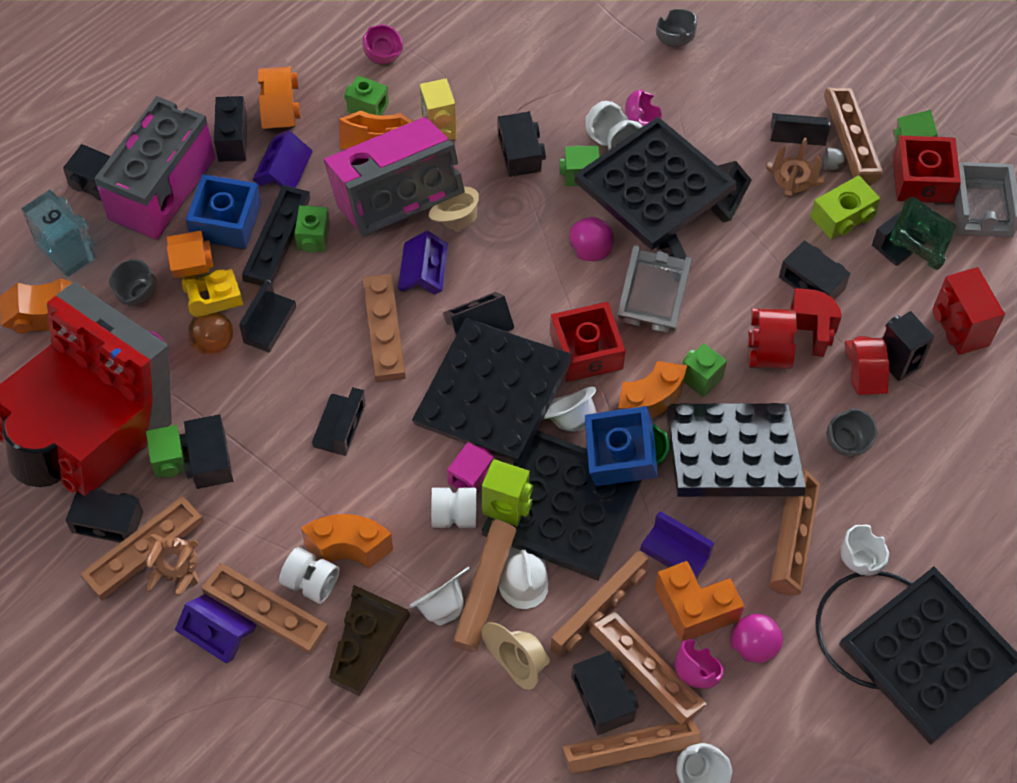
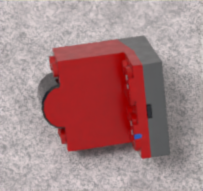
(85, 397)

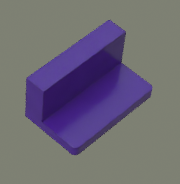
(283, 161)
(423, 263)
(676, 543)
(214, 627)

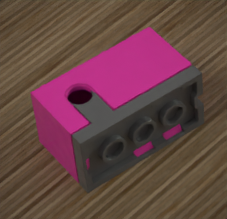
(155, 167)
(394, 175)

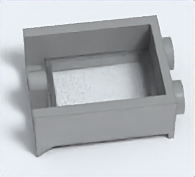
(986, 200)
(654, 290)

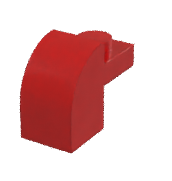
(818, 314)
(869, 365)

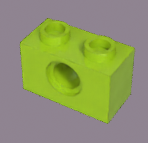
(845, 207)
(506, 493)

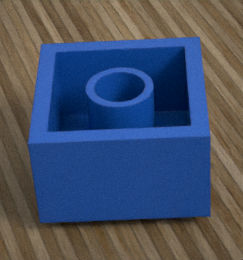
(224, 210)
(621, 446)

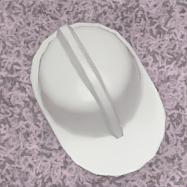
(570, 410)
(523, 580)
(442, 603)

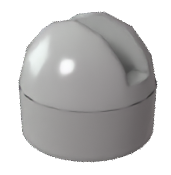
(833, 159)

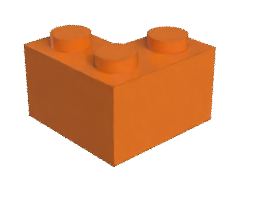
(693, 608)

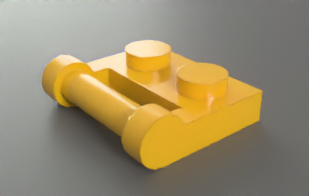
(221, 289)

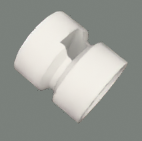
(453, 508)
(311, 576)

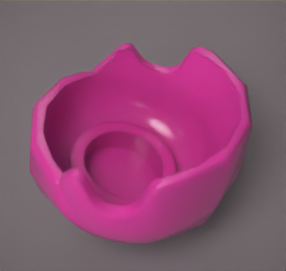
(382, 44)
(640, 108)
(591, 239)
(756, 638)
(697, 667)

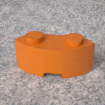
(277, 97)
(363, 126)
(189, 254)
(25, 305)
(655, 390)
(347, 538)

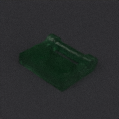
(927, 226)

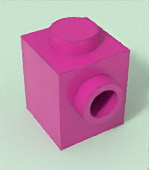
(470, 467)

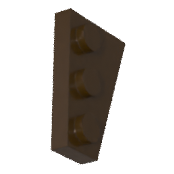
(367, 637)

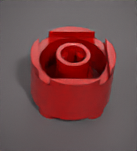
(772, 338)

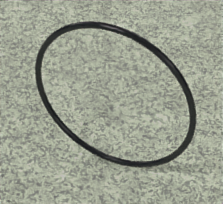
(818, 623)

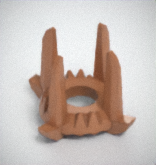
(790, 182)
(184, 567)

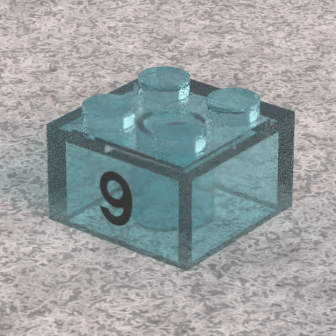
(59, 232)

